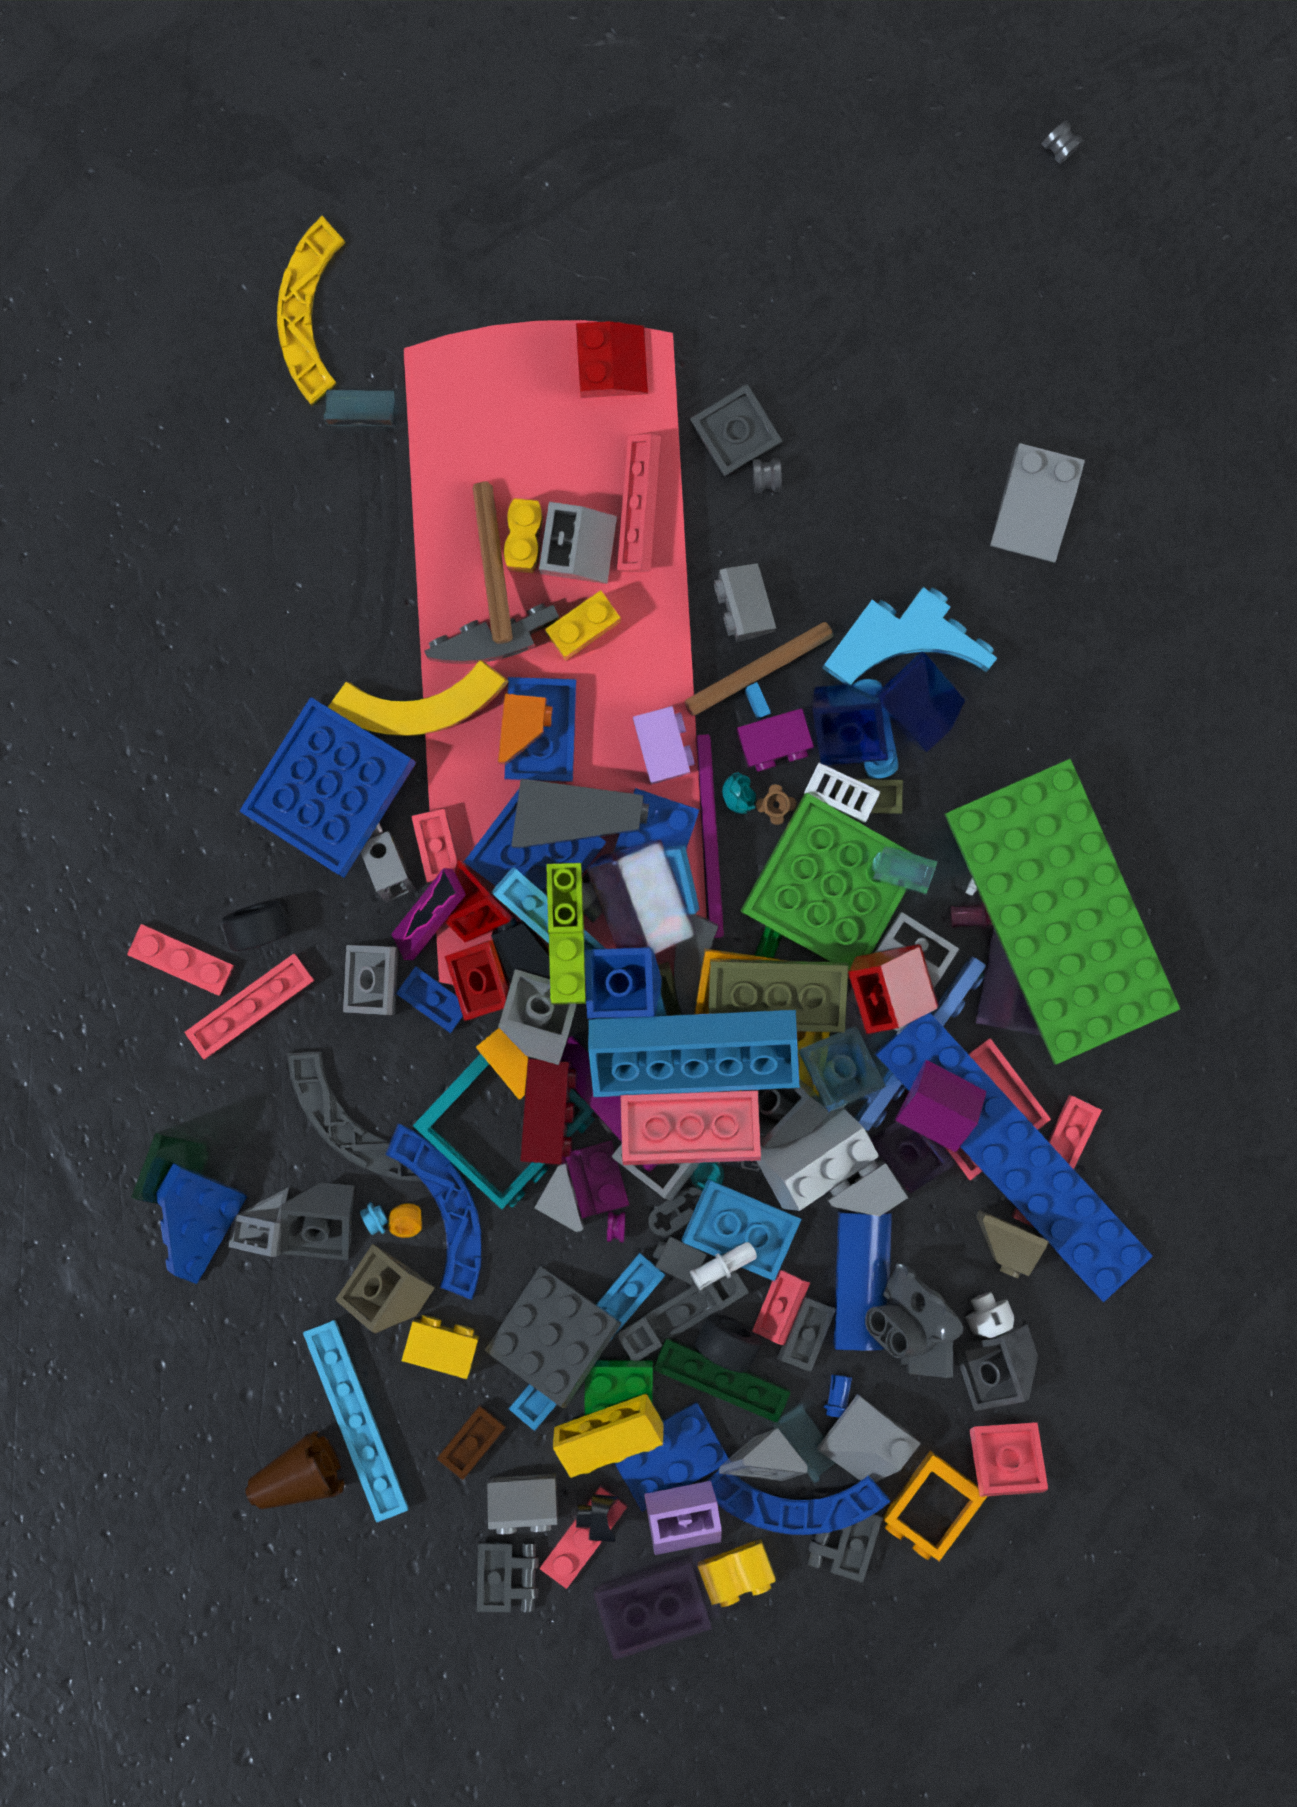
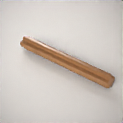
(492, 562)
(758, 668)

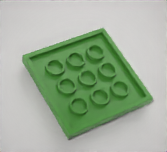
(823, 886)

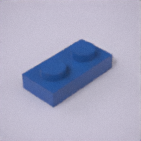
(431, 999)

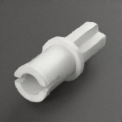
(723, 1265)

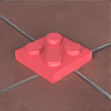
(1008, 1459)

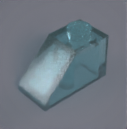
(903, 870)

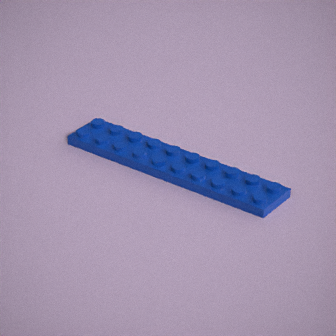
(1026, 1165)

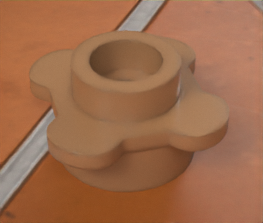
(776, 814)

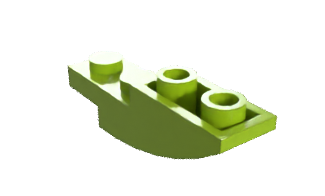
(566, 933)

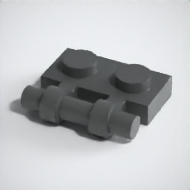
(853, 1549)
(495, 1577)

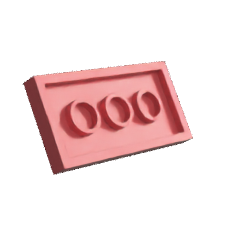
(690, 1127)

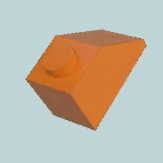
(522, 724)

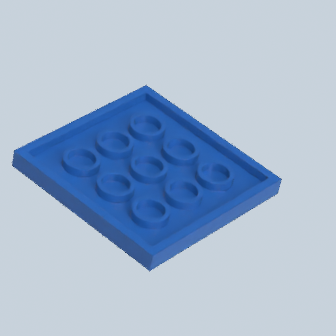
(327, 787)

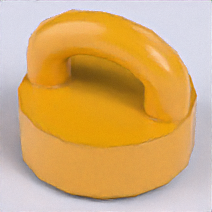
(405, 1220)

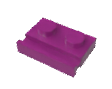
(597, 1179)

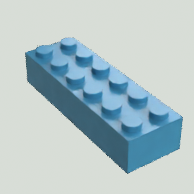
(693, 1053)

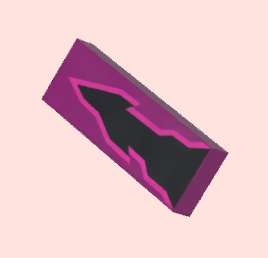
(428, 914)

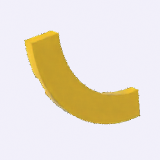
(296, 305)
(422, 715)

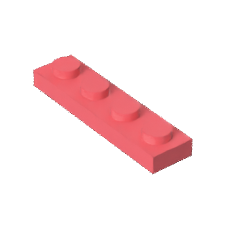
(639, 503)
(249, 1006)
(1070, 1134)

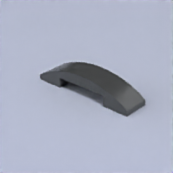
(679, 1315)

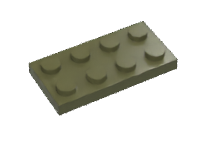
(810, 988)

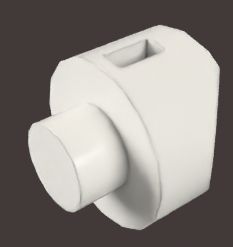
(990, 1317)

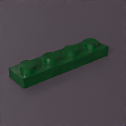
(737, 1388)

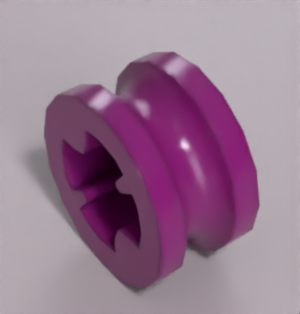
(616, 1227)

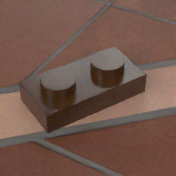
(471, 1442)

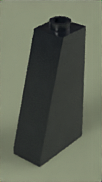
(524, 951)

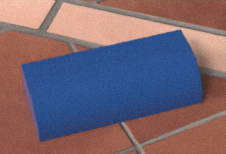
(860, 1276)

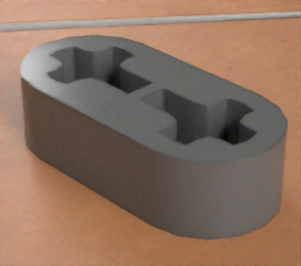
(667, 1206)

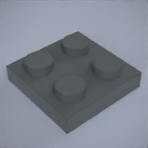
(735, 430)

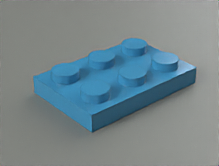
(730, 1218)

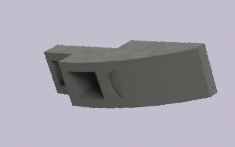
(476, 640)

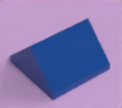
(621, 982)

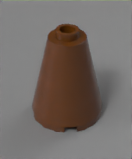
(297, 1475)

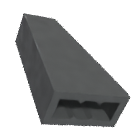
(567, 813)

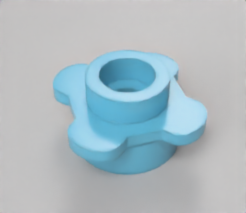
(374, 1218)

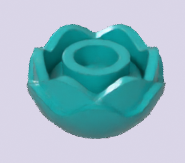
(738, 794)

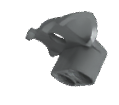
(902, 1326)

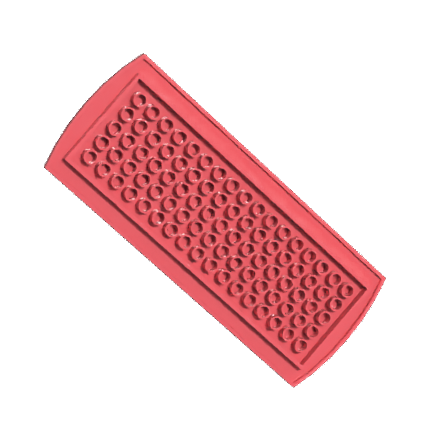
(511, 413)

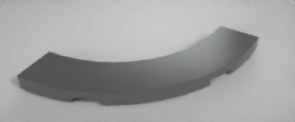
(689, 961)
(335, 1124)

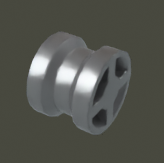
(1062, 142)
(767, 475)

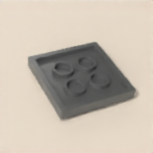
(552, 1337)

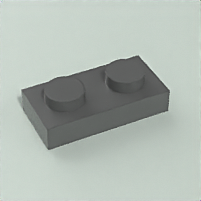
(807, 1334)

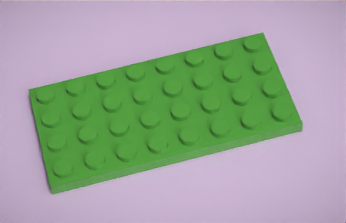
(1062, 911)

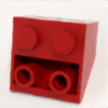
(892, 988)

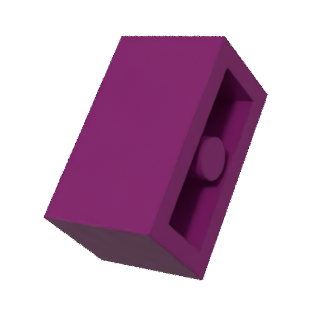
(775, 739)

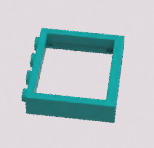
(534, 1171)

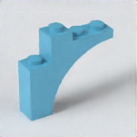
(882, 636)

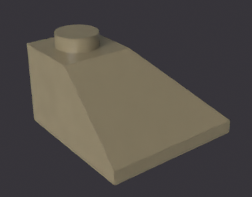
(1011, 1245)
(383, 1291)

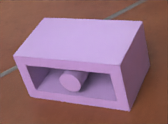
(662, 744)

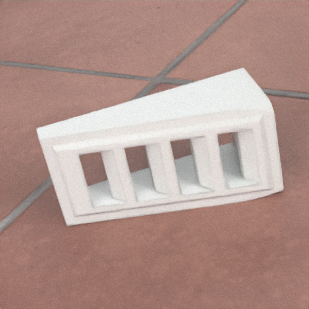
(866, 808)

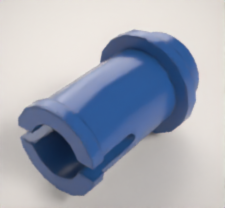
(838, 1395)

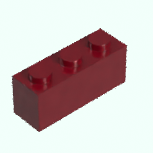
(548, 1111)

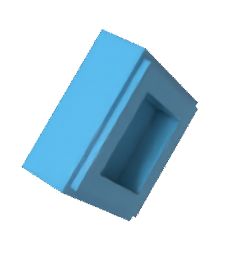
(757, 701)

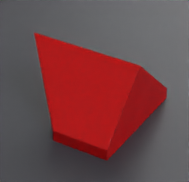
(478, 909)

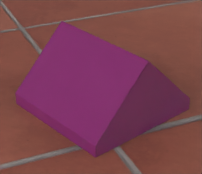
(942, 1106)

